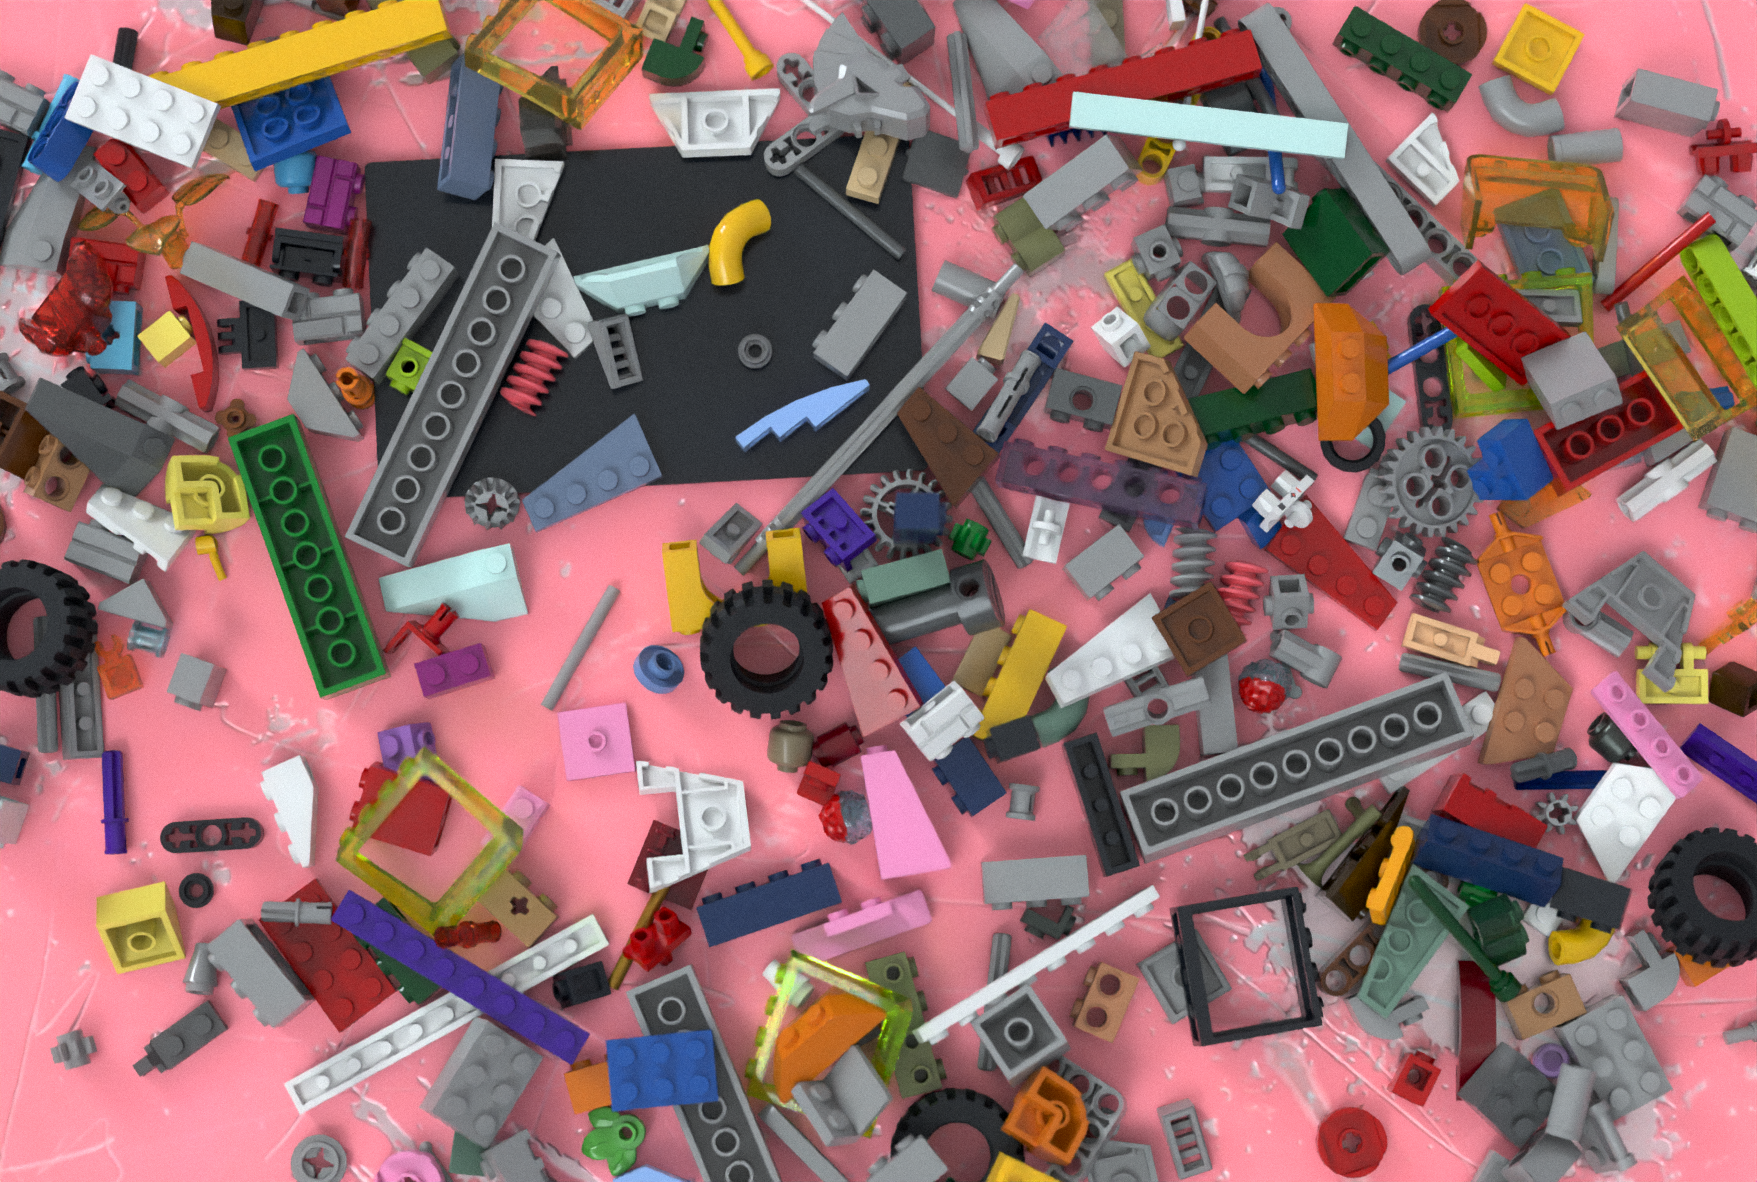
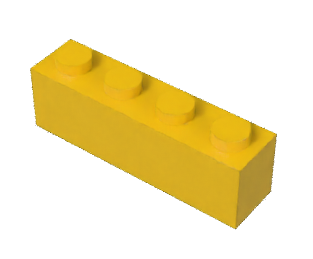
(1021, 670)

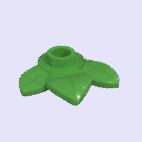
(609, 1141)

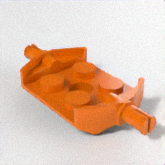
(1523, 556)

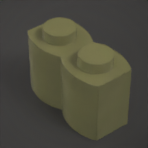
(1026, 236)

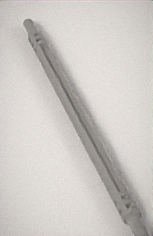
(883, 413)

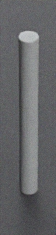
(580, 647)

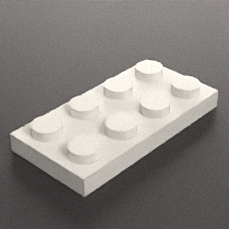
(142, 112)

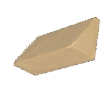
(981, 660)

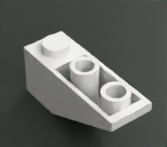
(296, 799)

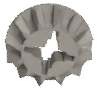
(505, 496)
(310, 1148)

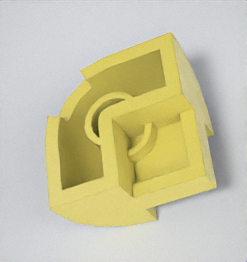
(205, 494)

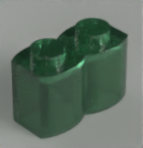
(1498, 929)

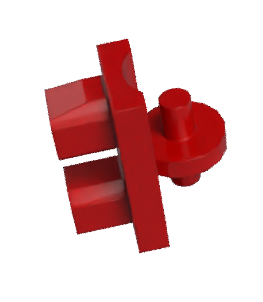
(1739, 152)
(657, 941)

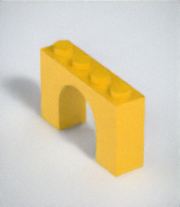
(691, 599)

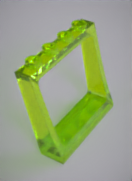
(1519, 400)
(475, 878)
(888, 1045)

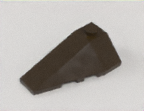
(1358, 872)

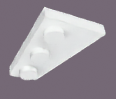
(564, 310)
(141, 522)

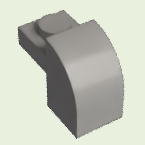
(1256, 198)
(1655, 977)
(1389, 1029)

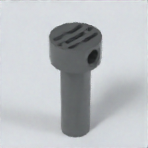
(968, 600)

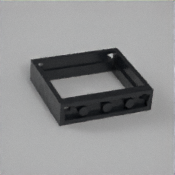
(1192, 977)

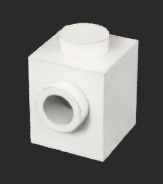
(1120, 336)

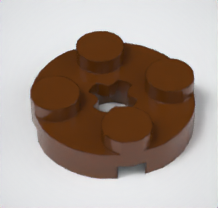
(1465, 19)

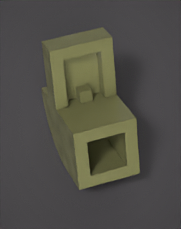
(1158, 753)

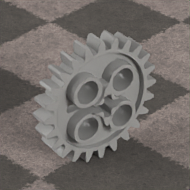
(1410, 463)

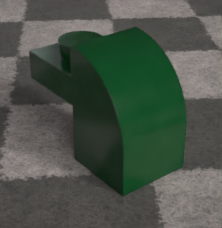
(677, 65)

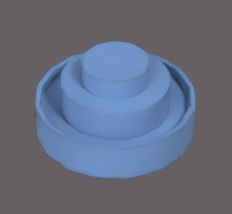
(658, 669)

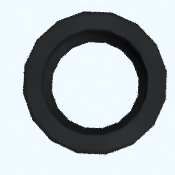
(1360, 464)

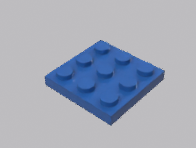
(290, 122)

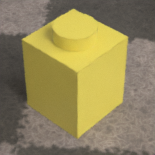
(168, 338)

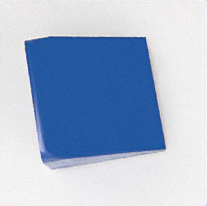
(1250, 521)

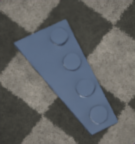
(600, 474)

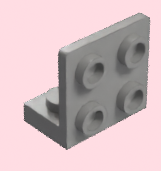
(845, 1100)

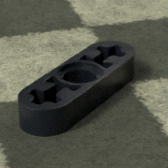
(185, 827)

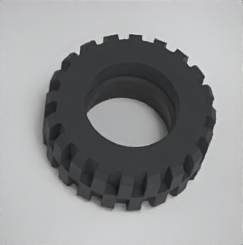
(66, 634)
(766, 692)
(1684, 916)
(963, 1107)

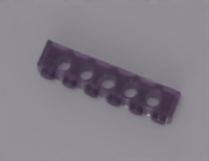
(1185, 512)

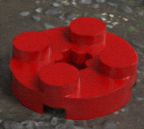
(1368, 1152)

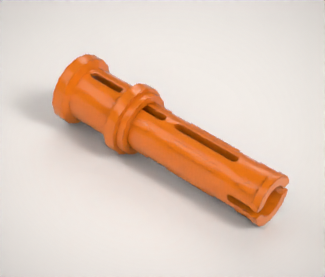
(354, 386)

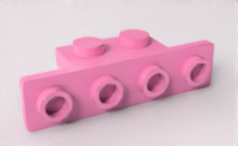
(1646, 735)
(871, 924)

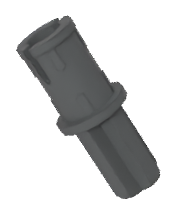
(1543, 765)

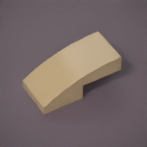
(660, 18)

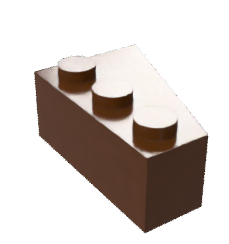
(948, 446)

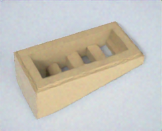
(997, 340)

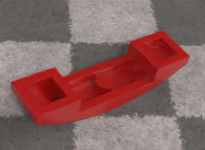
(205, 382)

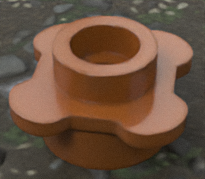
(236, 408)

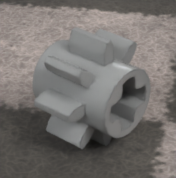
(1565, 818)
(73, 1049)

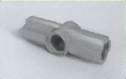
(1217, 226)
(167, 416)
(1134, 712)

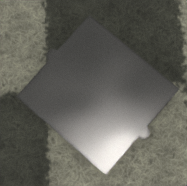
(936, 164)

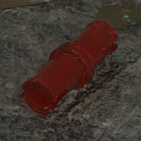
(260, 232)
(356, 253)
(467, 934)

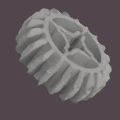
(879, 504)

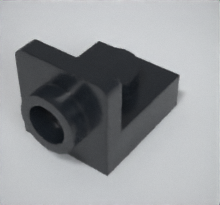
(581, 985)

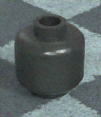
(1609, 740)

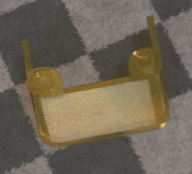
(1536, 195)

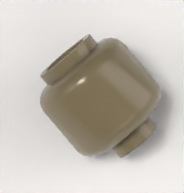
(790, 745)

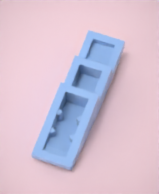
(814, 409)

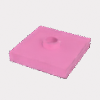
(596, 741)

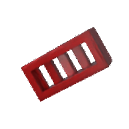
(979, 194)

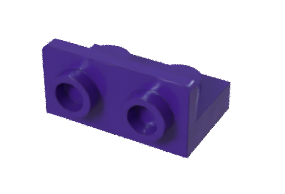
(837, 529)

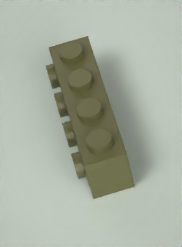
(916, 1066)

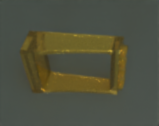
(591, 90)
(1673, 371)

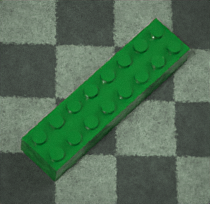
(309, 557)

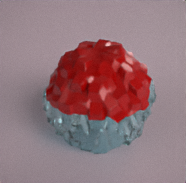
(1264, 686)
(846, 817)

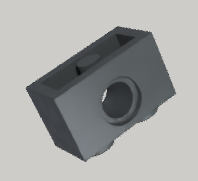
(1102, 394)

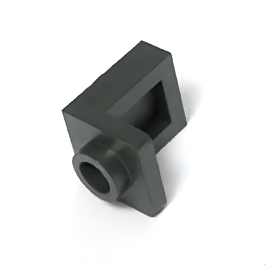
(1040, 925)

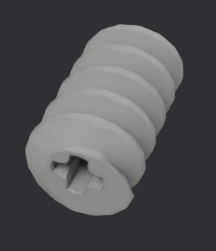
(1193, 561)

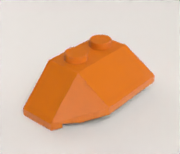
(1349, 371)
(820, 1037)

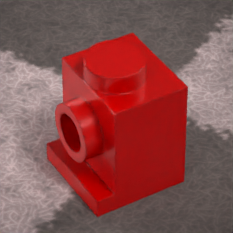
(1420, 1090)

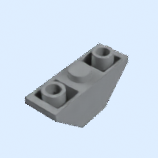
(319, 402)

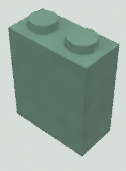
(903, 578)

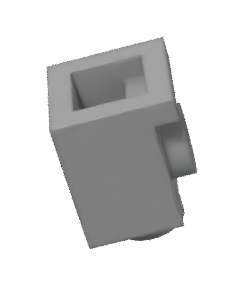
(1184, 186)

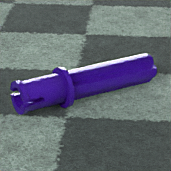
(114, 803)

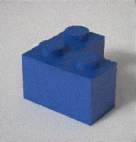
(1510, 463)

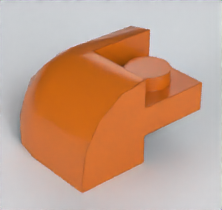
(1048, 1117)

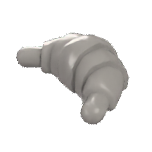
(1231, 280)

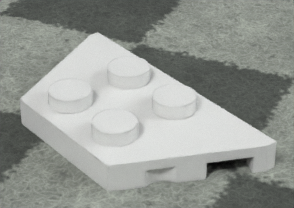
(715, 120)
(1622, 815)

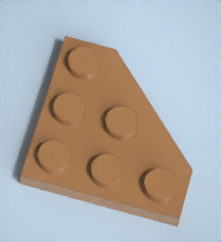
(1156, 419)

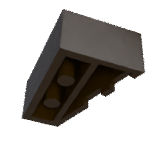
(235, 19)

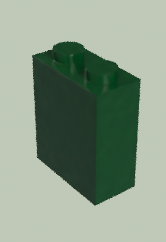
(1336, 242)

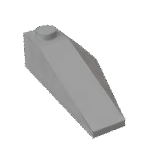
(1002, 48)
(45, 224)

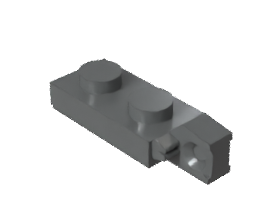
(182, 1039)

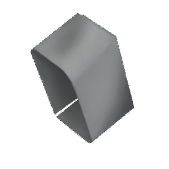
(1160, 320)
(1542, 1159)

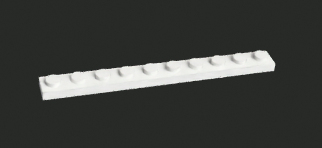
(441, 1017)

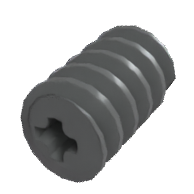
(1444, 576)

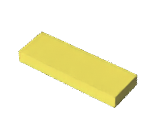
(1135, 298)

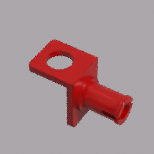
(428, 633)

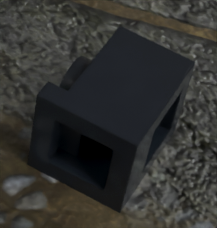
(88, 386)

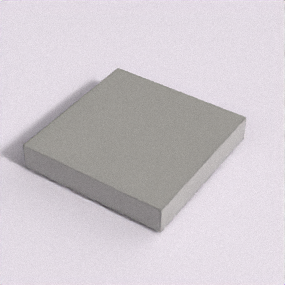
(1164, 978)

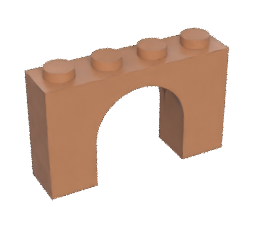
(1246, 356)

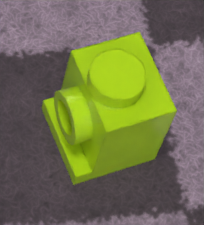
(412, 353)

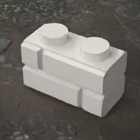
(943, 722)

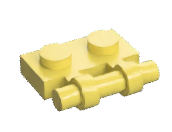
(1690, 683)

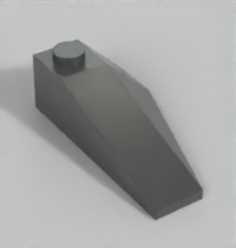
(109, 443)

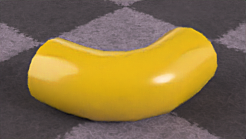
(730, 238)
(1577, 944)

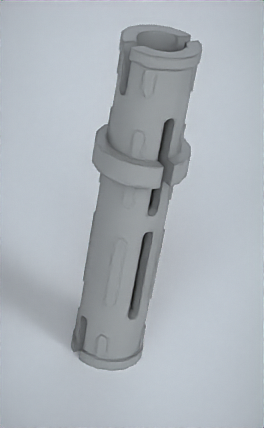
(1008, 396)

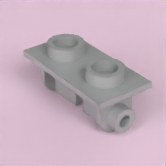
(101, 188)

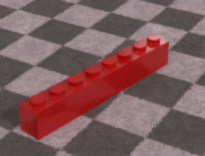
(1161, 78)

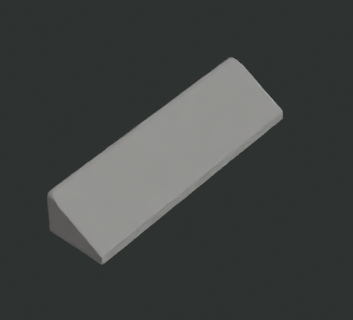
(82, 713)

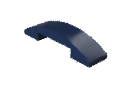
(1051, 348)

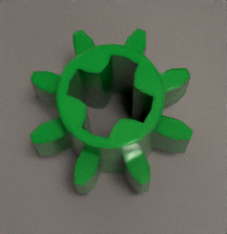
(969, 539)
(1473, 894)

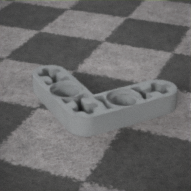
(781, 144)

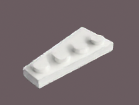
(1112, 656)

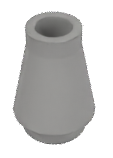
(201, 973)

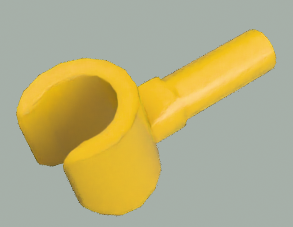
(209, 545)

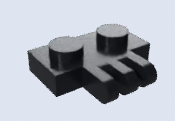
(252, 337)

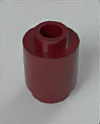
(838, 745)

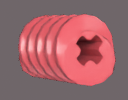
(532, 375)
(1240, 589)

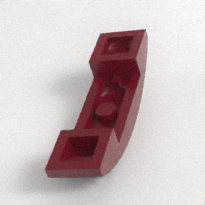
(1476, 1021)

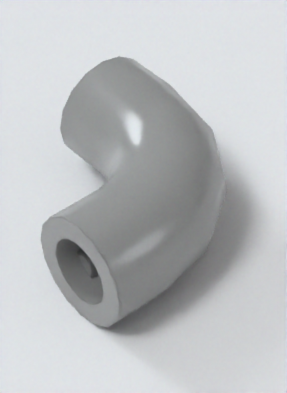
(1519, 116)

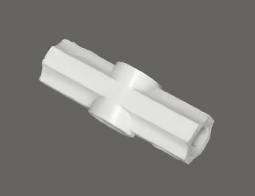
(1666, 480)

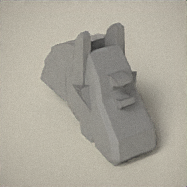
(861, 91)

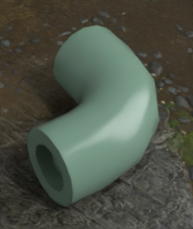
(1058, 722)

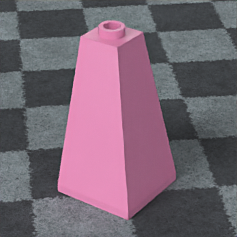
(899, 822)

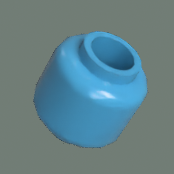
(296, 172)

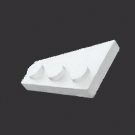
(524, 193)

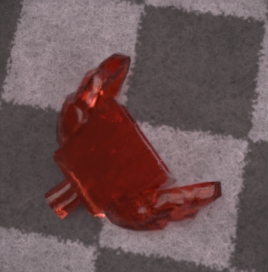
(75, 309)

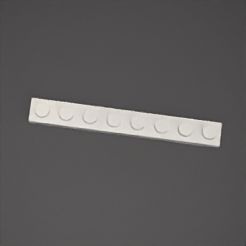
(1051, 957)

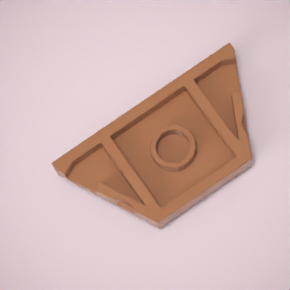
(1526, 709)

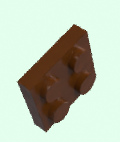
(1199, 629)

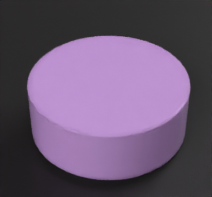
(1549, 1058)

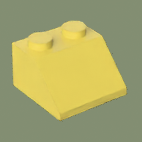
(140, 927)

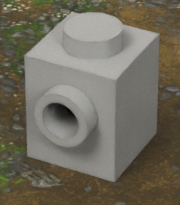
(972, 382)

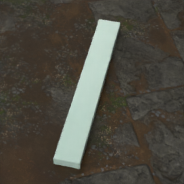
(1208, 125)

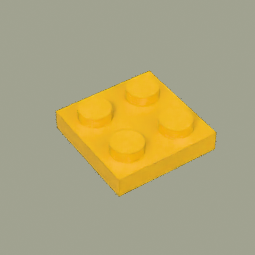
(1538, 49)

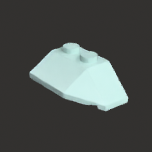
(645, 282)

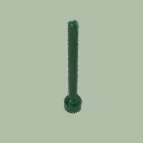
(1502, 983)

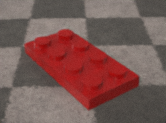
(1496, 320)
(331, 963)

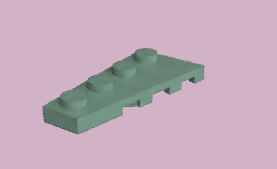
(1406, 944)

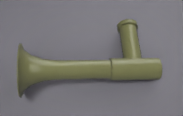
(1364, 820)

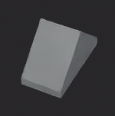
(139, 604)

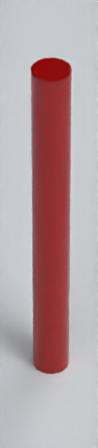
(1658, 261)

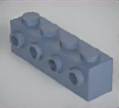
(469, 132)

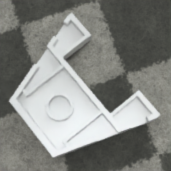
(710, 821)

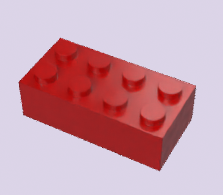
(1609, 437)

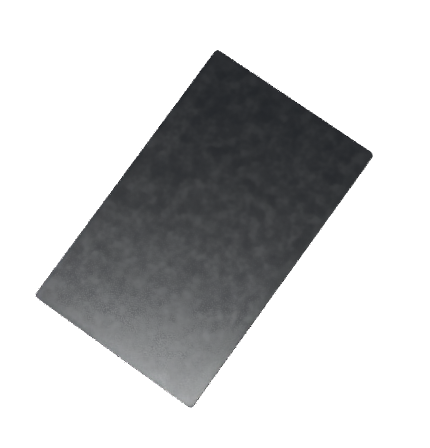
(694, 388)

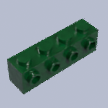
(1401, 59)
(1239, 416)

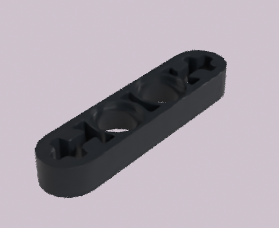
(1424, 371)

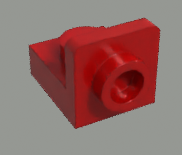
(818, 783)

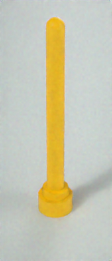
(755, 62)

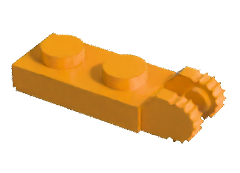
(1392, 875)

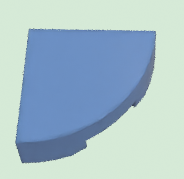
(1158, 531)

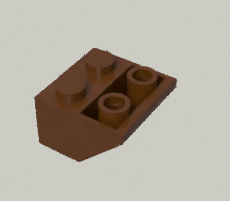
(18, 436)

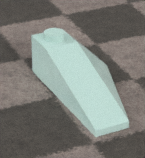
(473, 584)

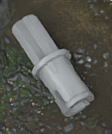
(297, 912)

